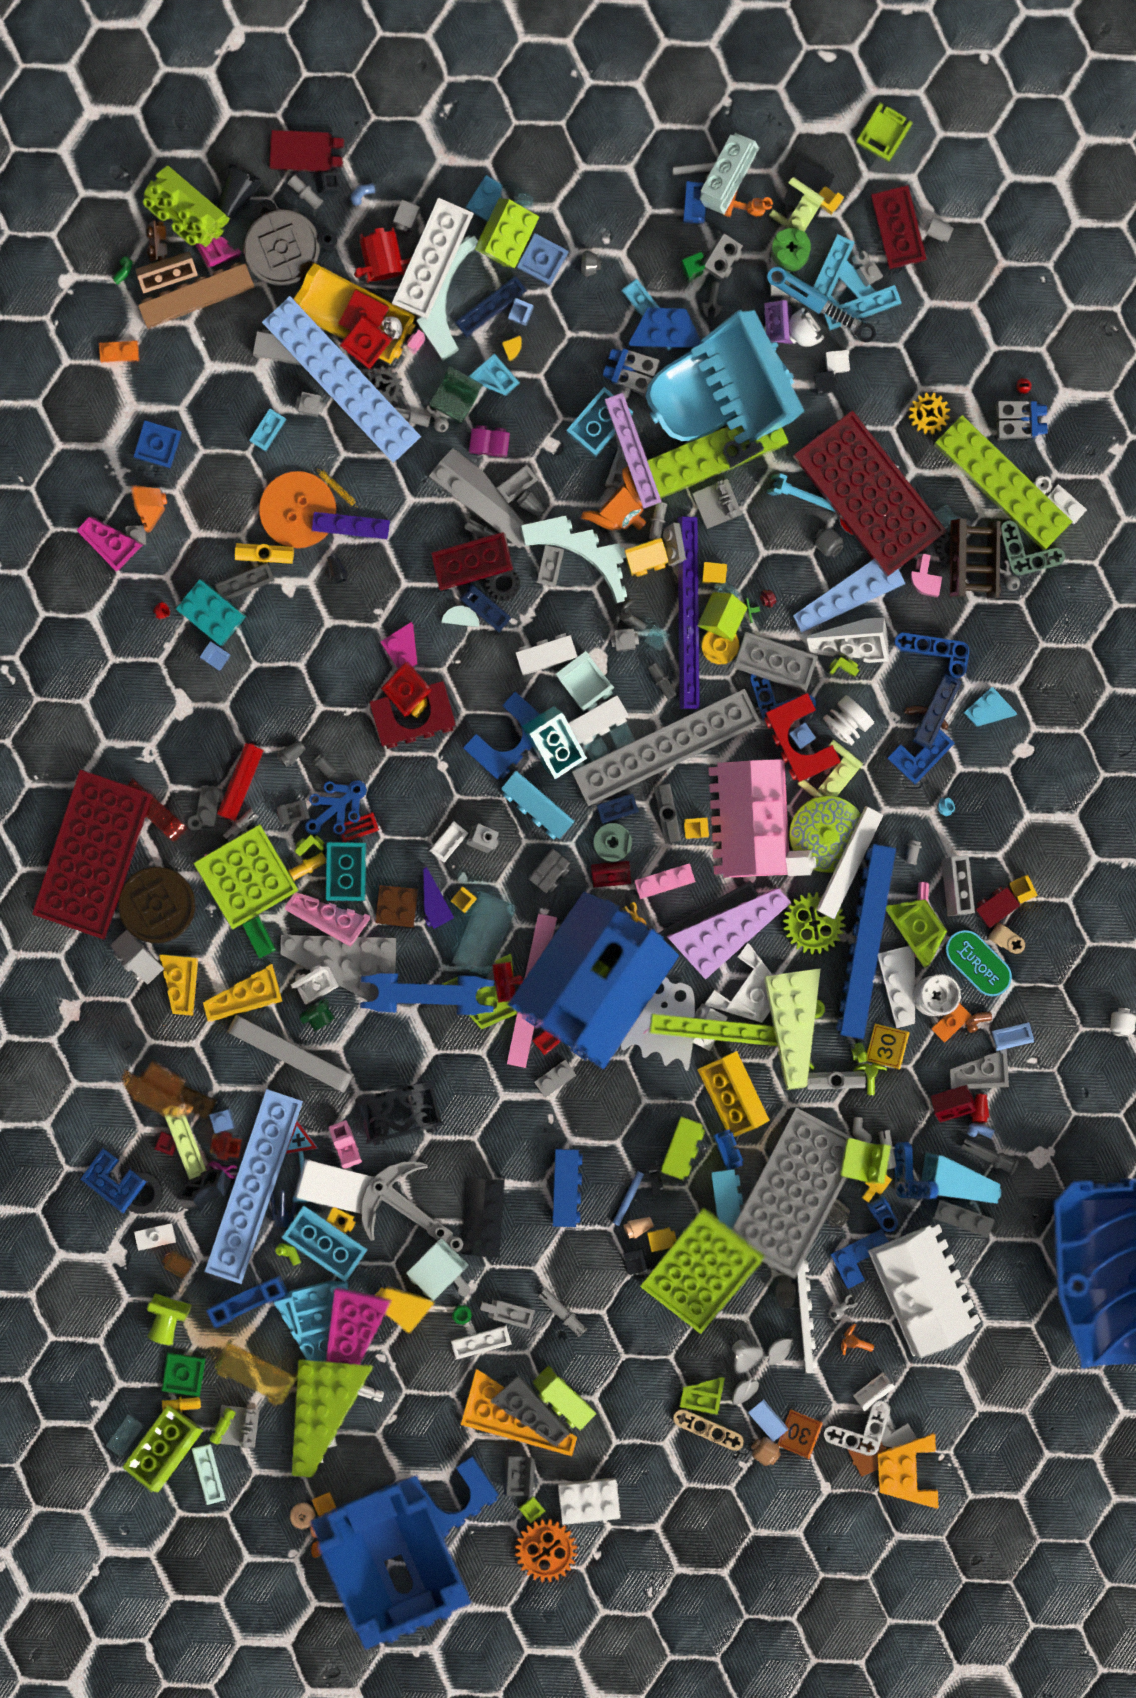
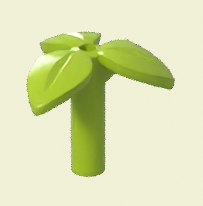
(871, 1072)

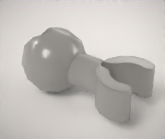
(440, 422)
(1010, 580)
(838, 1310)

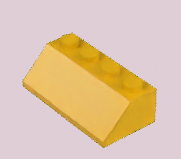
(733, 1094)

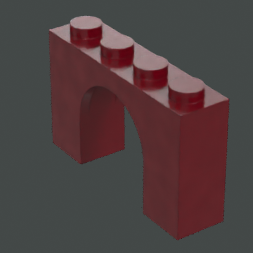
(391, 732)

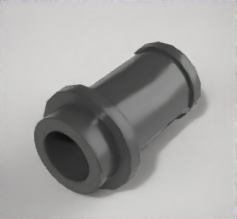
(324, 765)

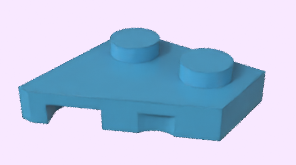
(485, 198)

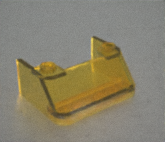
(255, 1373)

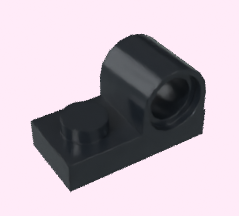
(751, 450)

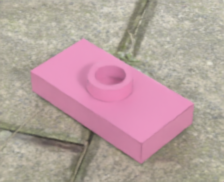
(415, 341)

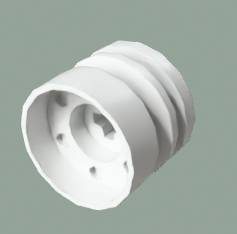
(848, 720)
(946, 997)

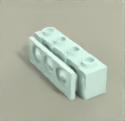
(728, 172)

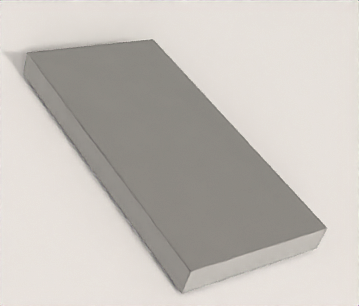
(775, 661)

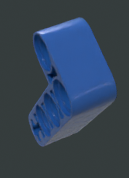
(931, 650)

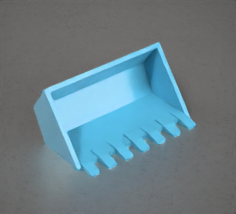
(749, 376)

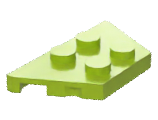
(919, 927)

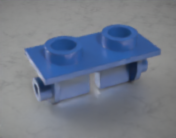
(730, 1156)

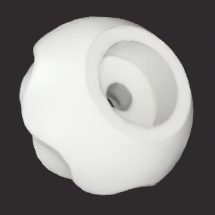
(392, 327)

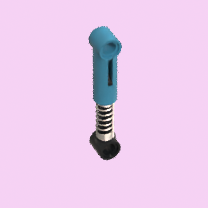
(819, 303)

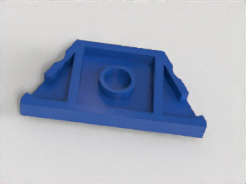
(665, 329)

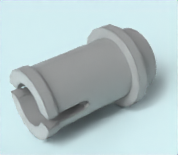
(912, 852)

